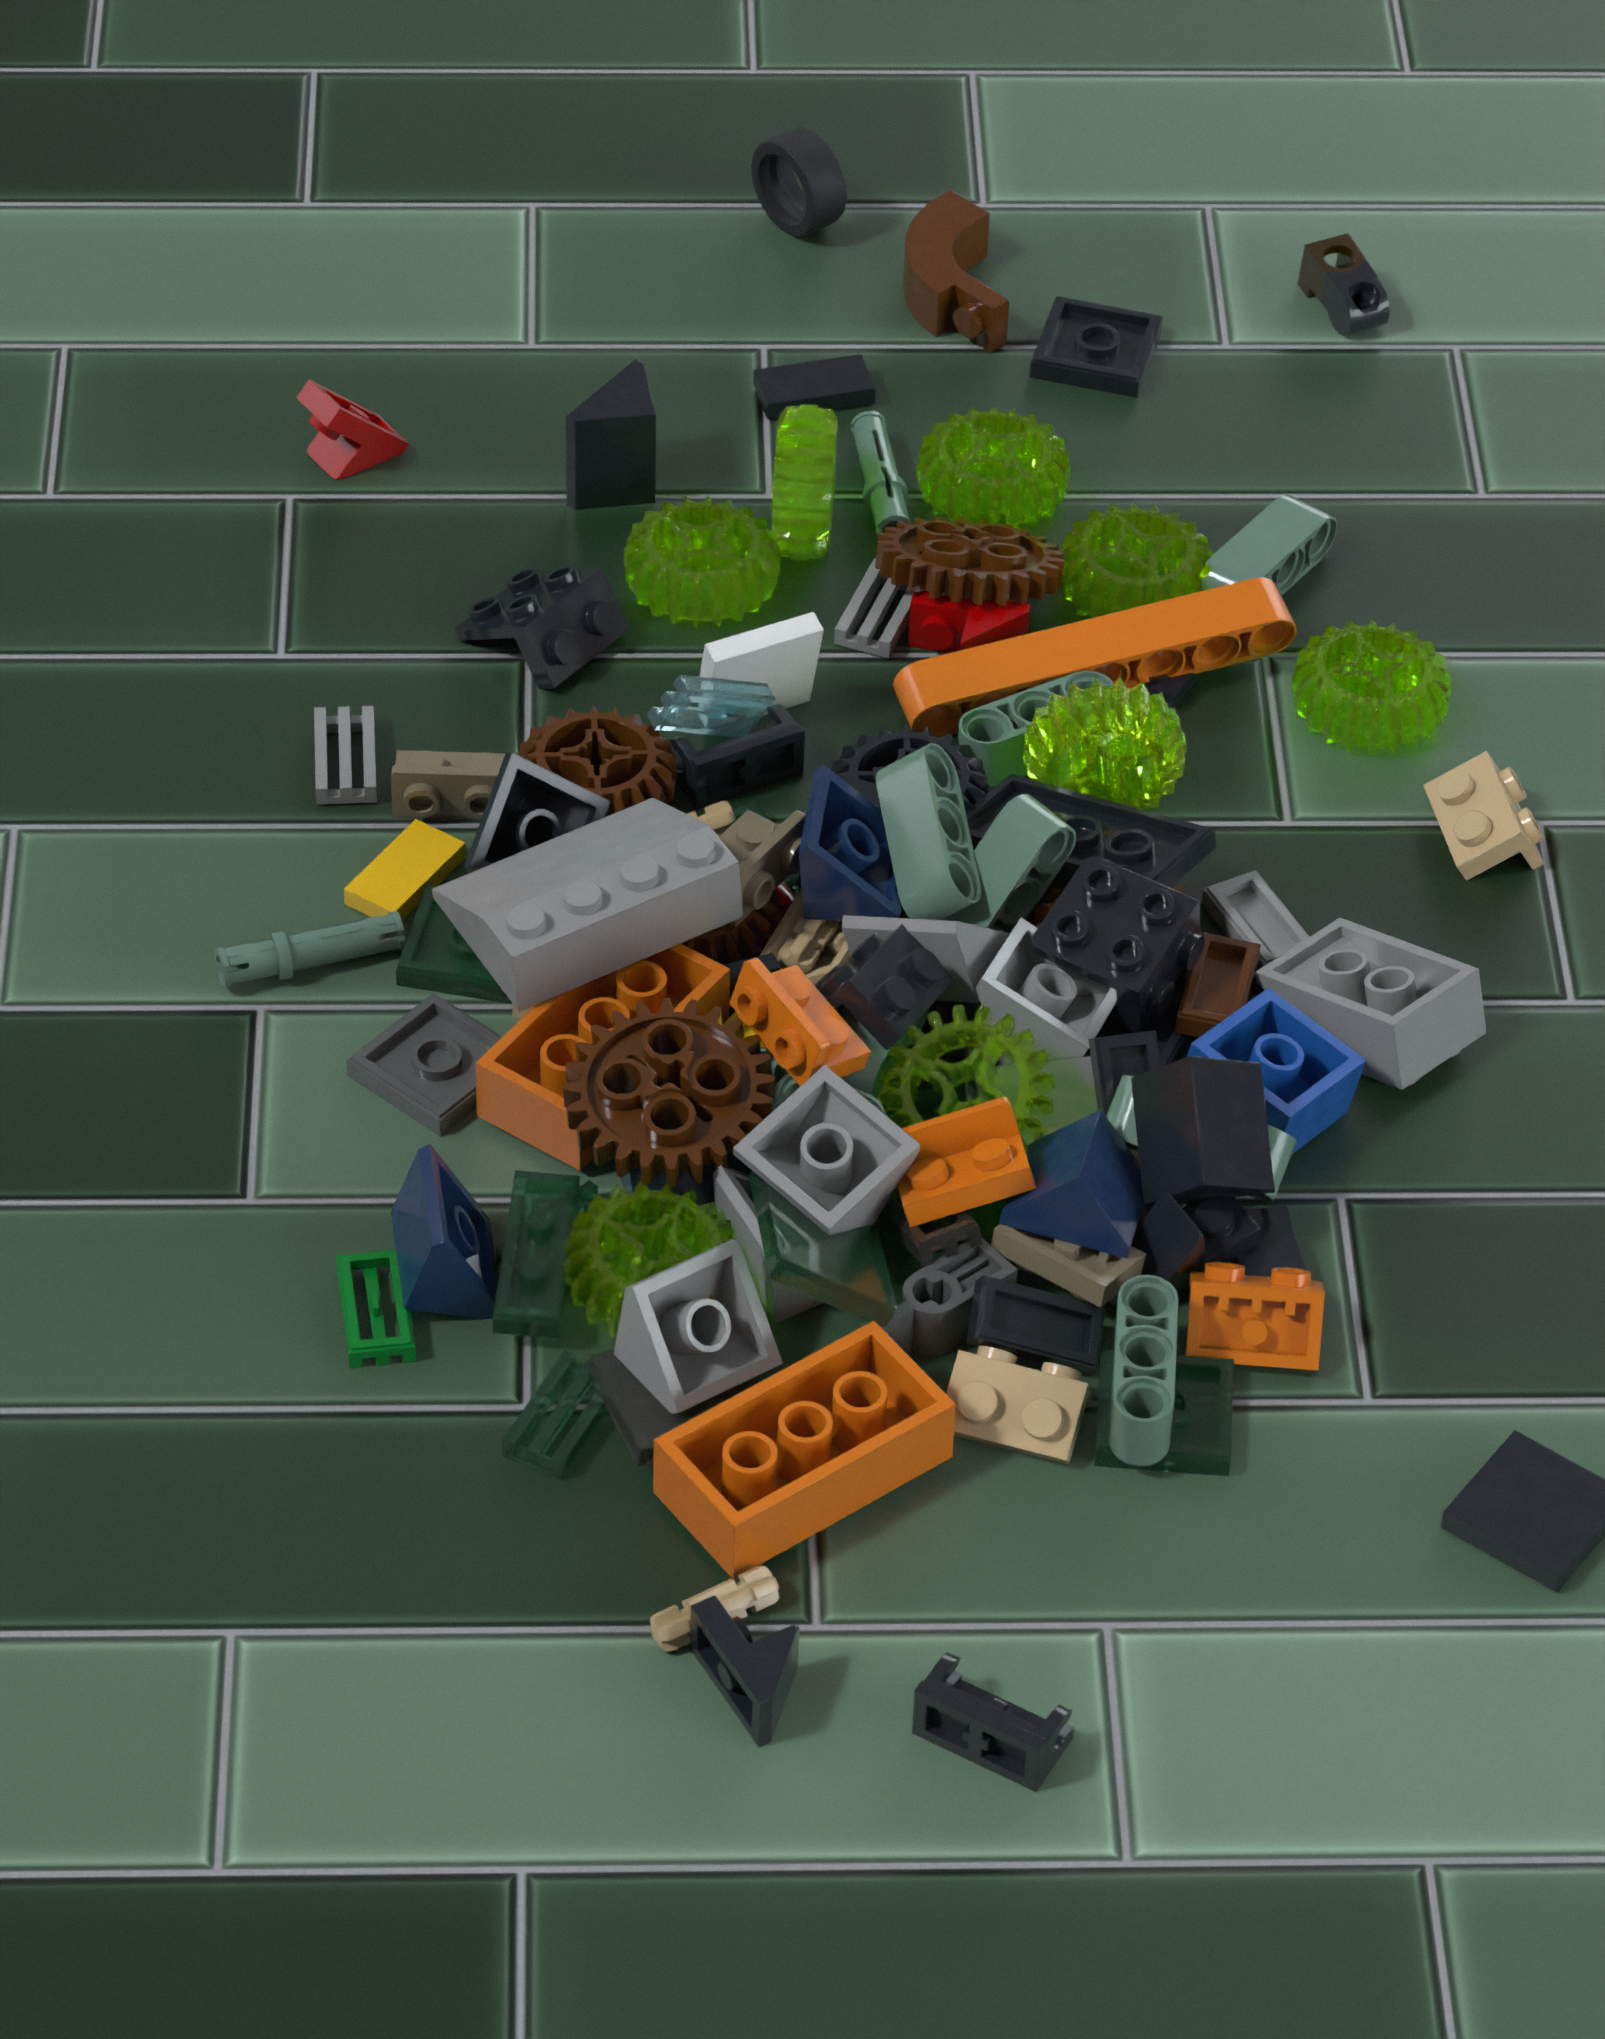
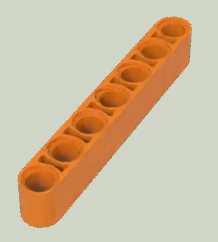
(1142, 642)

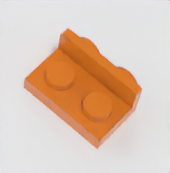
(796, 1022)
(965, 1162)
(1255, 1317)

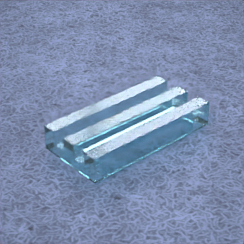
(711, 706)

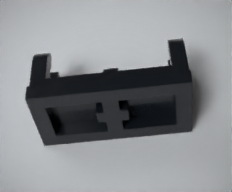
(741, 762)
(988, 1727)

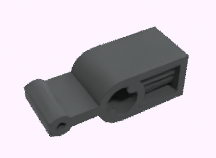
(940, 1298)

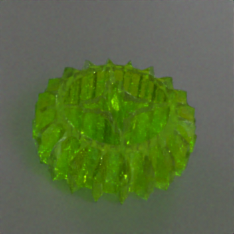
(993, 468)
(804, 481)
(1132, 560)
(702, 561)
(1371, 686)
(1107, 744)
(978, 1067)
(631, 1234)

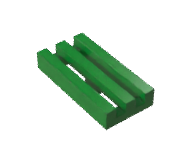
(379, 1346)

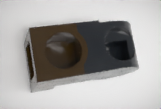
(1348, 289)

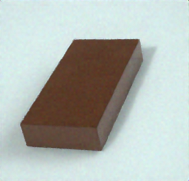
(1217, 984)

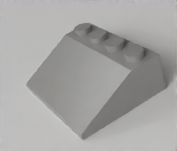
(594, 900)

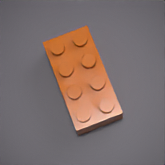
(526, 1069)
(803, 1449)

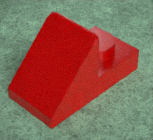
(348, 434)
(958, 626)

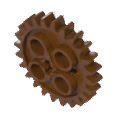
(970, 560)
(667, 1091)

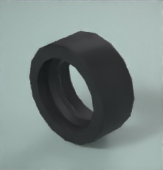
(819, 176)

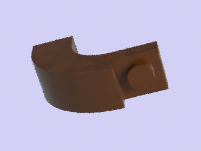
(939, 247)

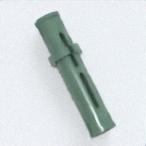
(884, 491)
(288, 953)

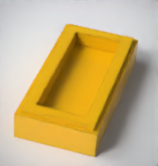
(403, 870)

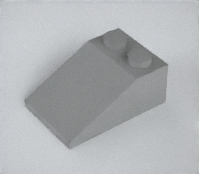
(1381, 998)

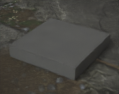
(426, 1063)

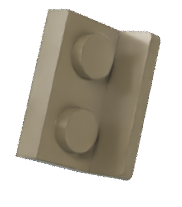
(443, 784)
(765, 855)
(1080, 1270)

